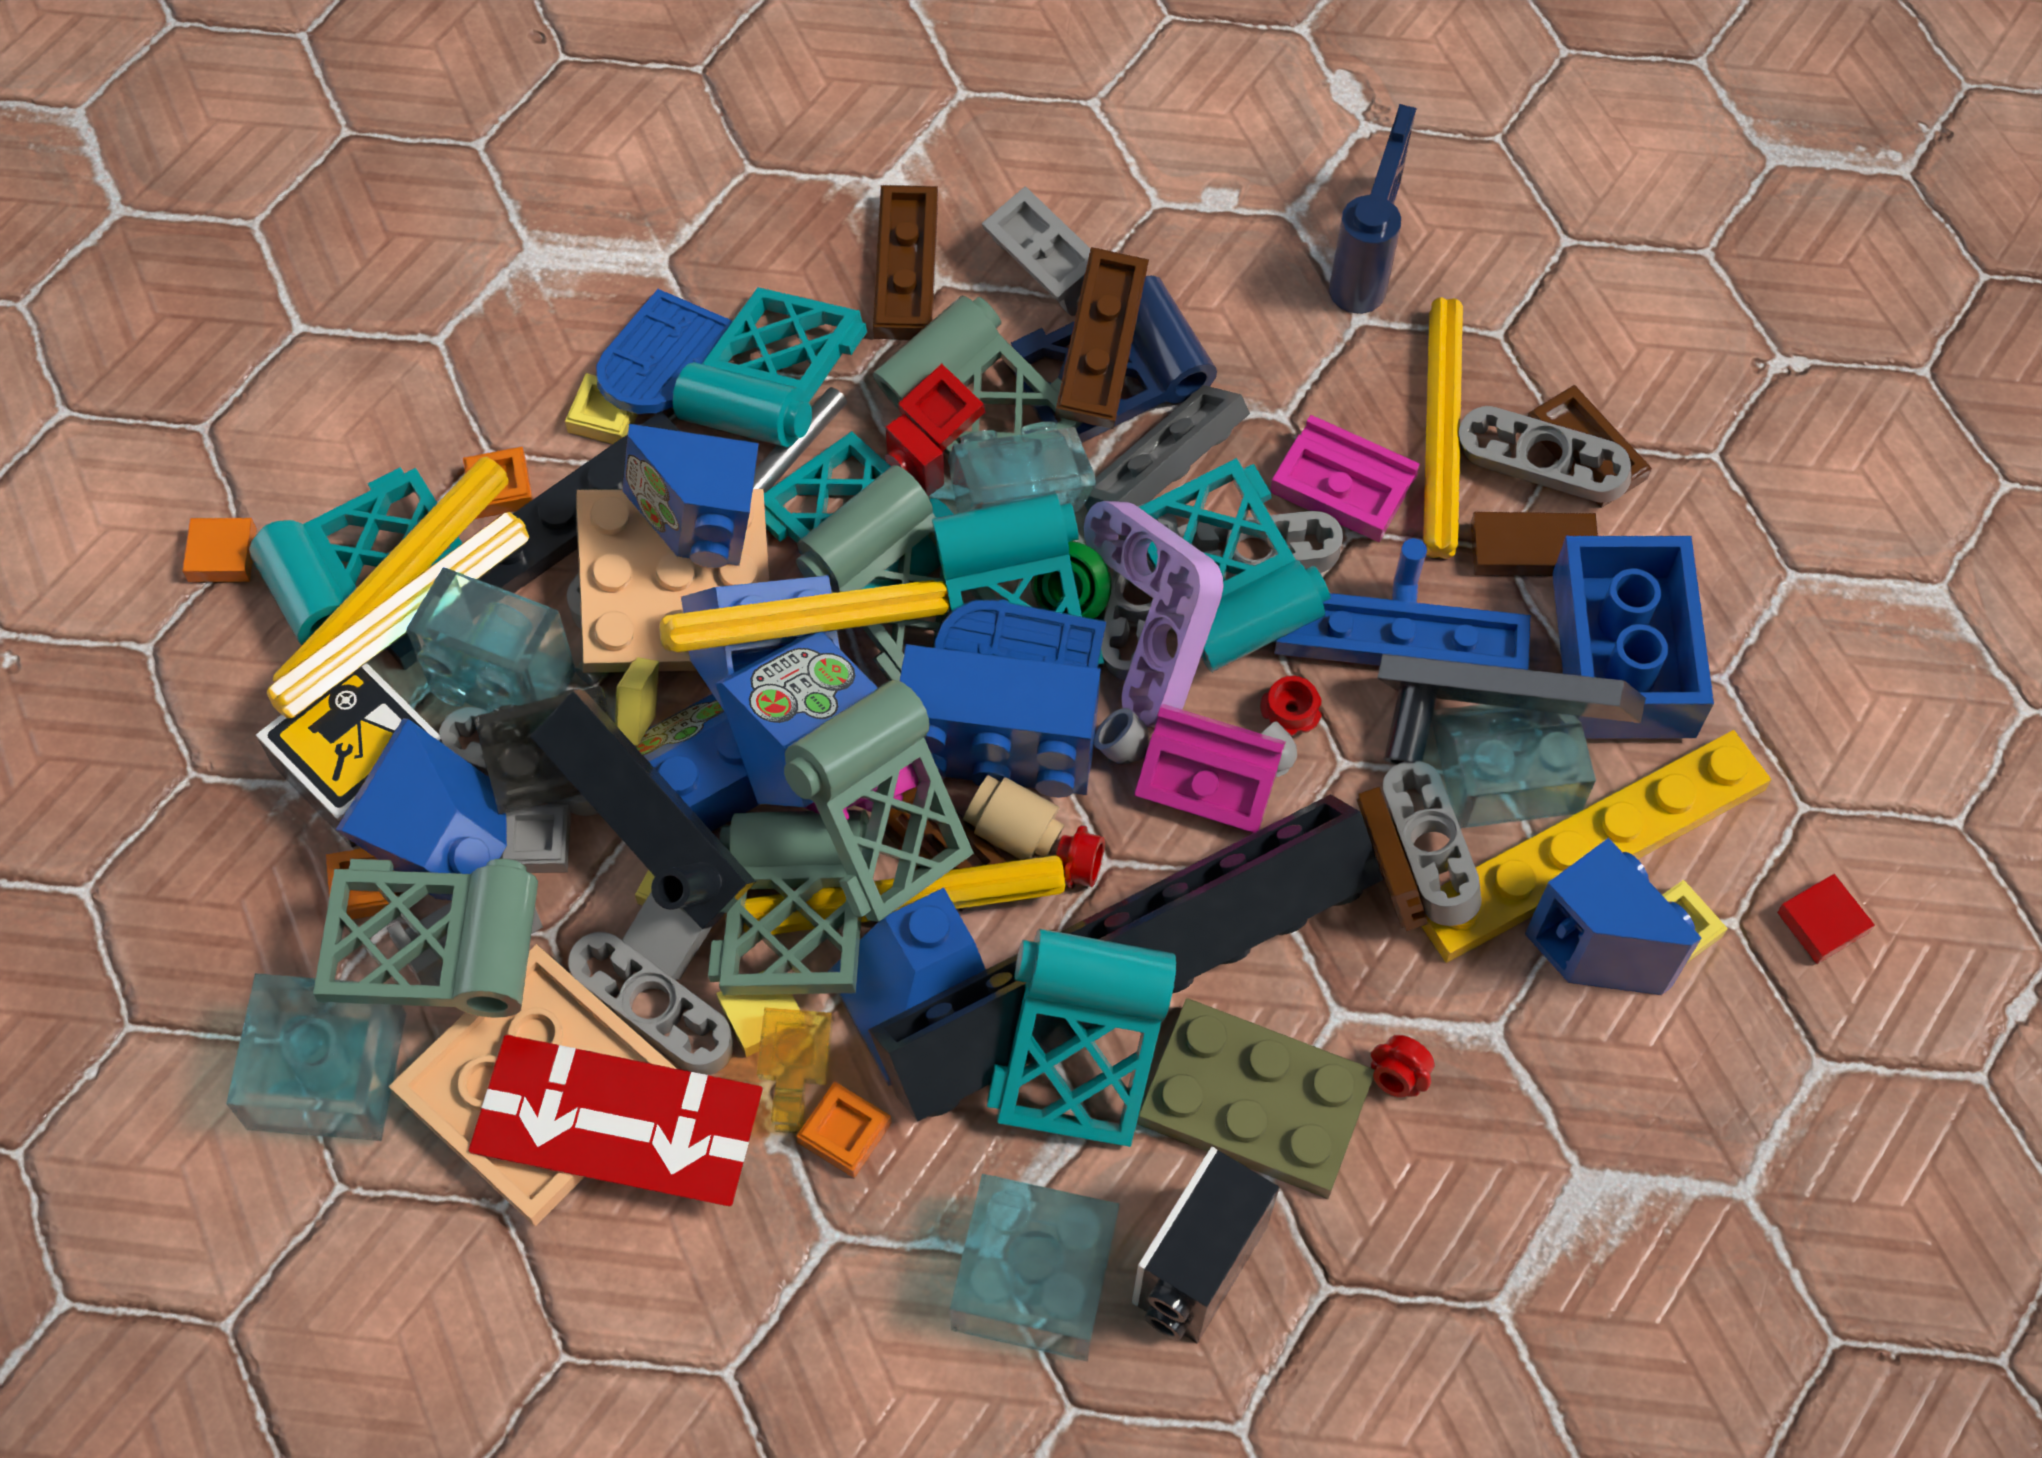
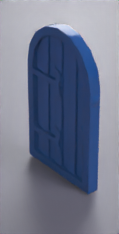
(652, 350)
(1022, 633)

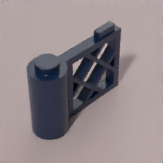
(1372, 229)
(1162, 357)

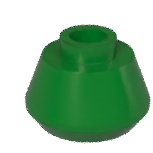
(1091, 580)

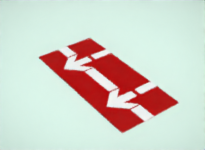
(617, 1120)

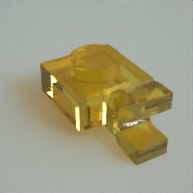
(793, 1054)

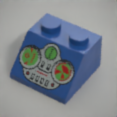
(692, 490)
(783, 701)
(701, 762)

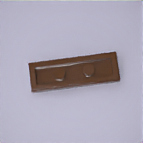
(905, 261)
(1101, 338)

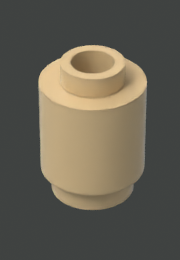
(1014, 818)

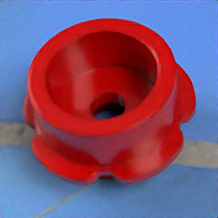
(1293, 691)
(1081, 857)
(1402, 1066)

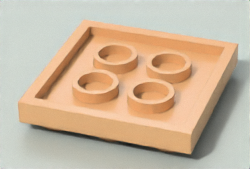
(636, 580)
(453, 1075)

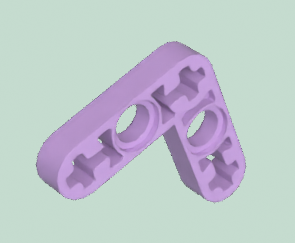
(1184, 595)

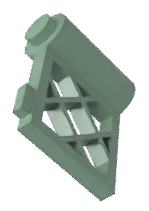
(967, 345)
(867, 539)
(850, 758)
(780, 855)
(483, 947)

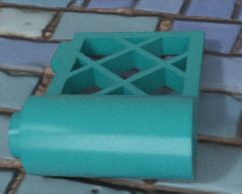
(752, 396)
(808, 482)
(1009, 545)
(307, 570)
(1260, 599)
(1091, 984)

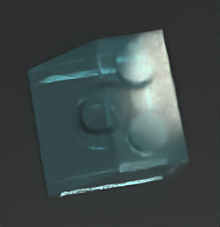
(1020, 467)
(1512, 763)

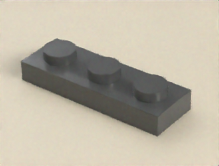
(1170, 447)

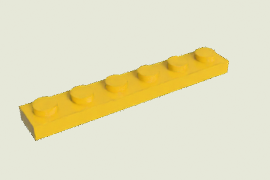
(1634, 819)

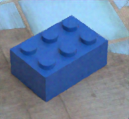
(1636, 617)
(1007, 717)

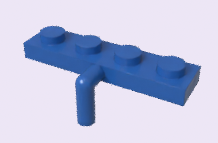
(1366, 627)

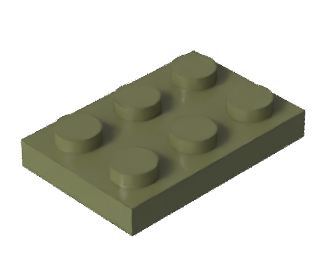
(1256, 1097)

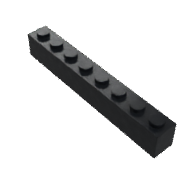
(1200, 914)

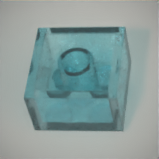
(488, 644)
(314, 1062)
(1034, 1267)

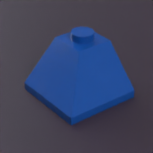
(426, 809)
(909, 961)

